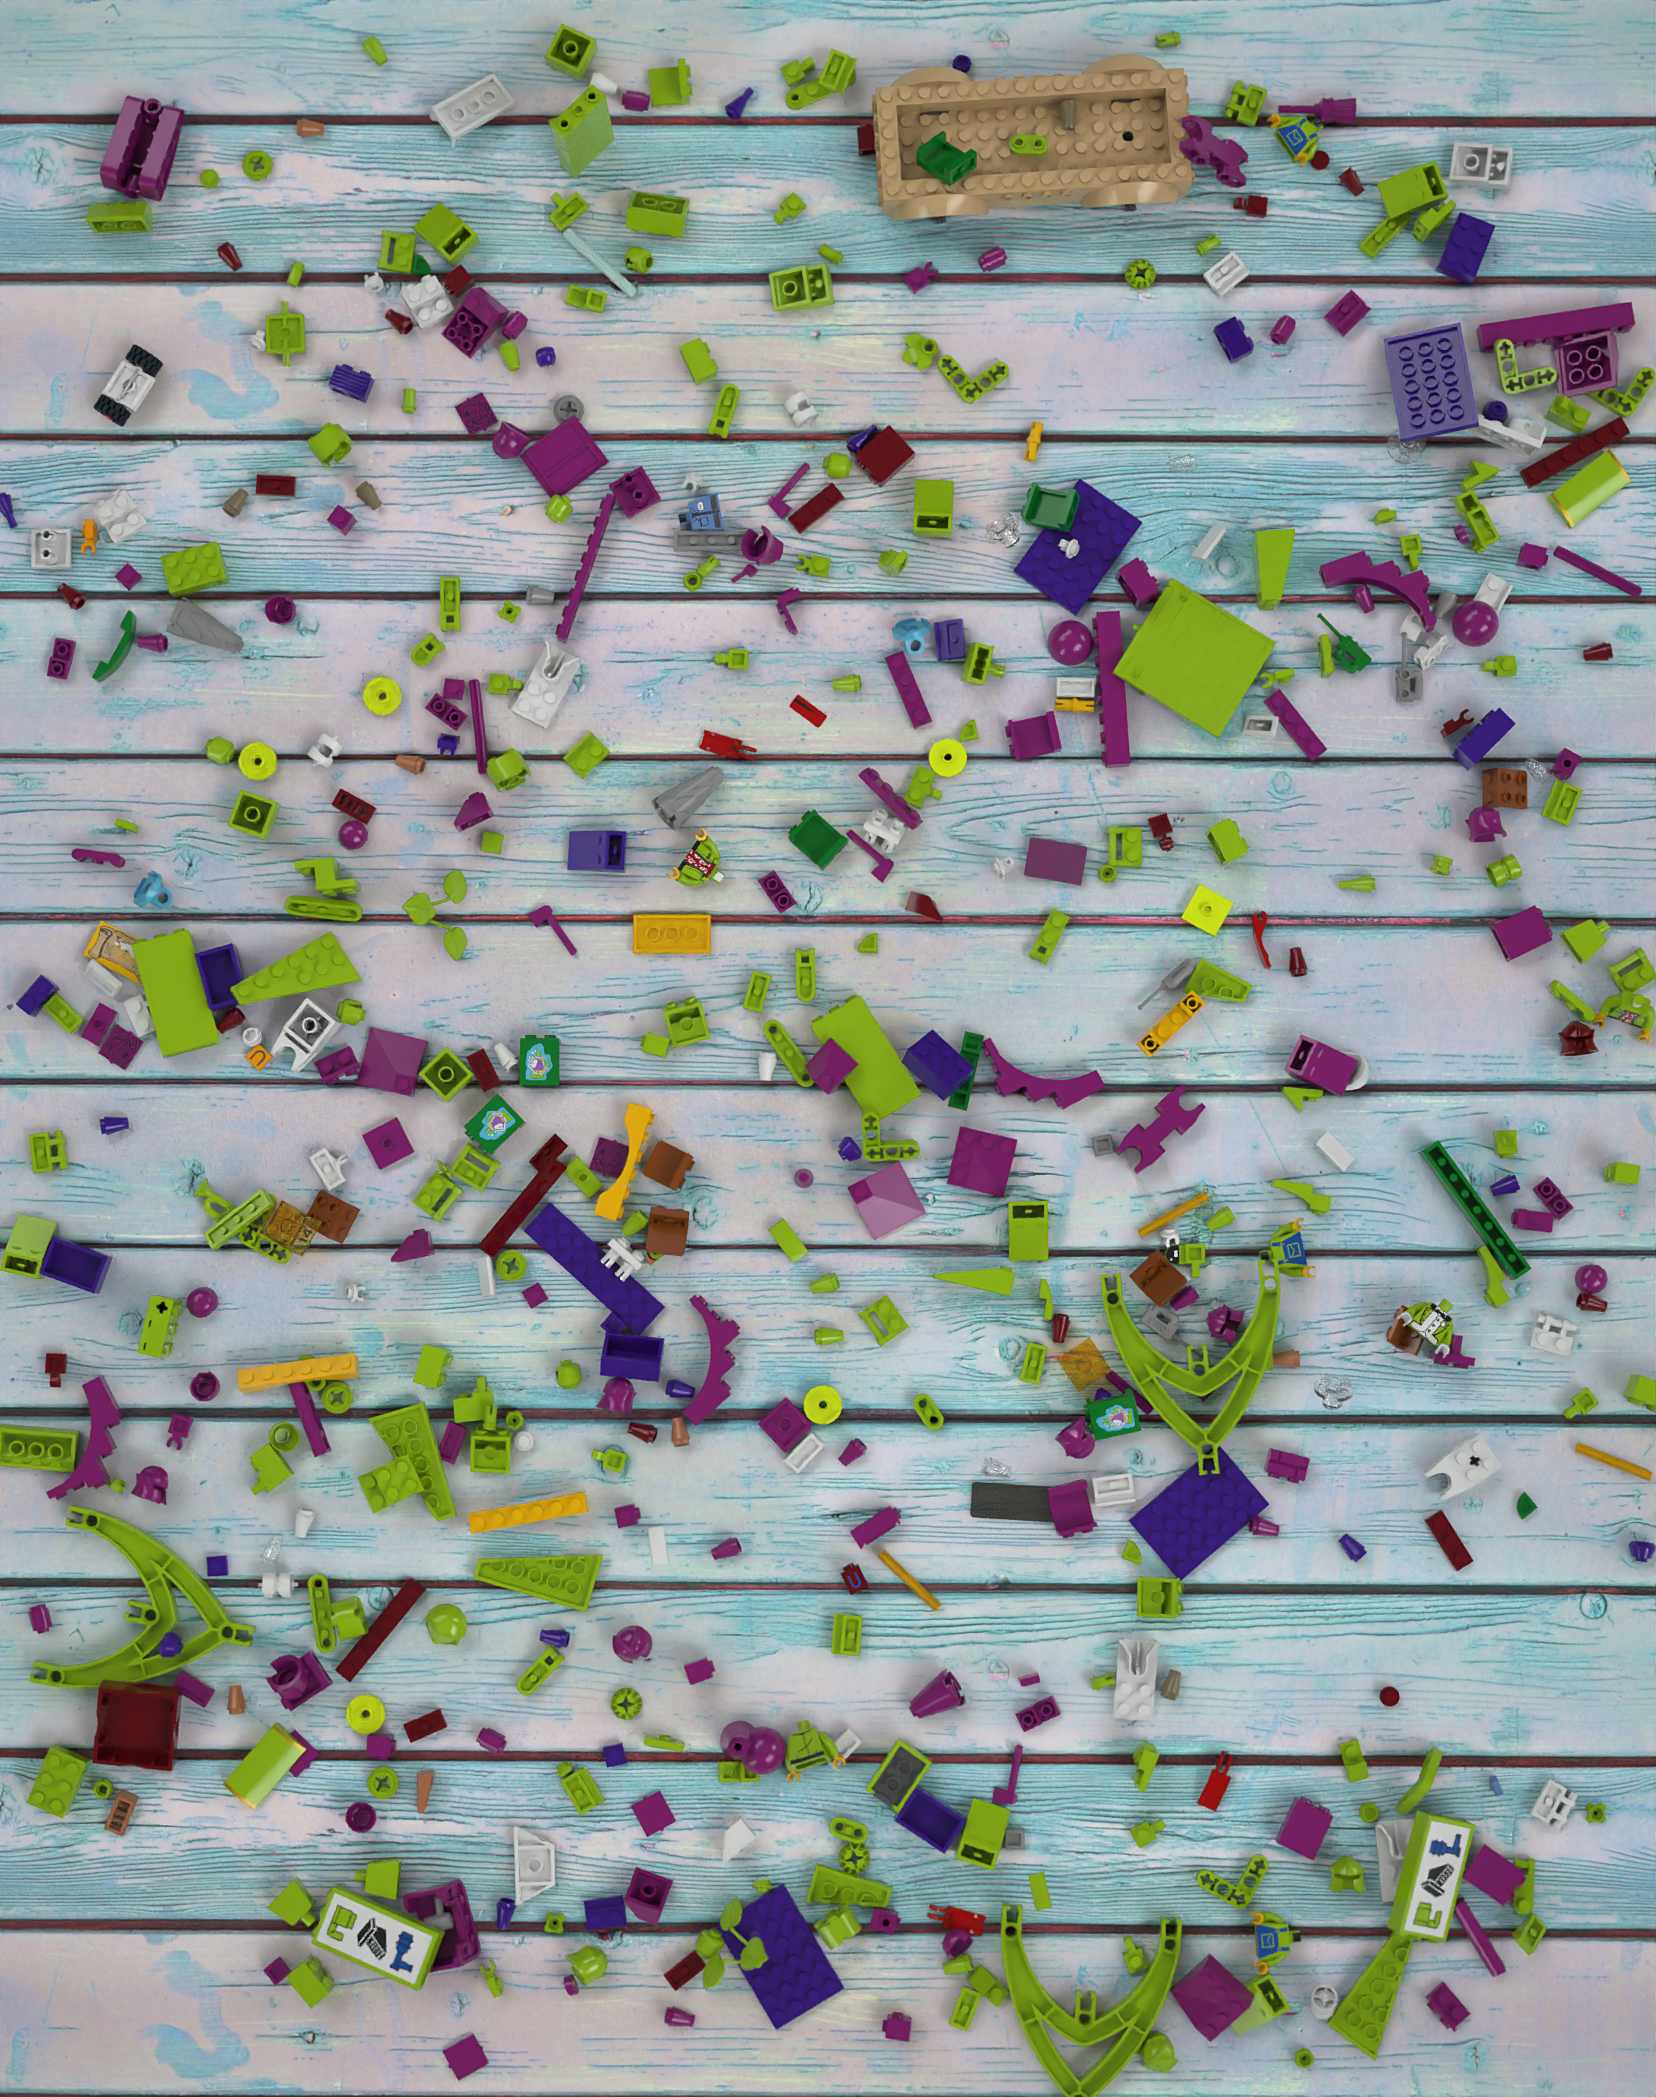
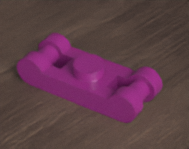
(98, 857)

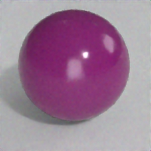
(1475, 623)
(1070, 642)
(766, 1752)

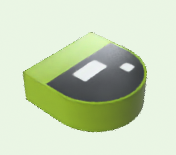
(1175, 1254)

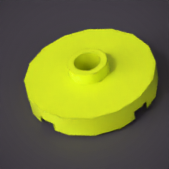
(382, 686)
(249, 756)
(947, 768)
(818, 1414)
(358, 1721)

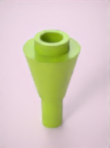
(1363, 884)

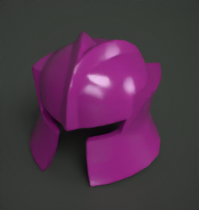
(509, 441)
(765, 550)
(1483, 824)
(1224, 1323)
(618, 1395)
(1075, 1440)
(152, 1484)
(632, 1643)
(290, 1681)

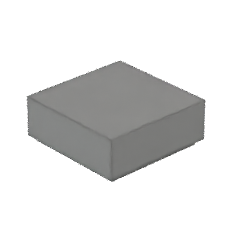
(1102, 1145)
(1014, 1838)

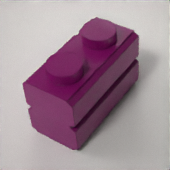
(1286, 1465)

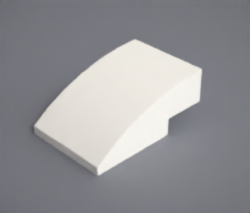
(1481, 165)

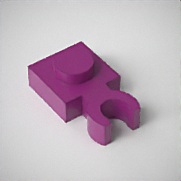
(918, 278)
(179, 1427)

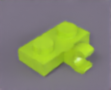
(567, 210)
(921, 787)

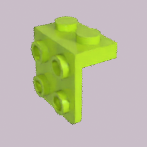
(670, 85)

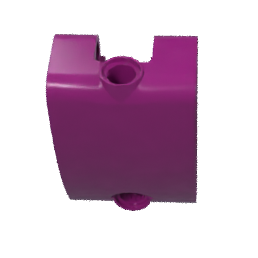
(142, 148)

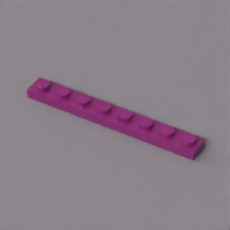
(582, 576)

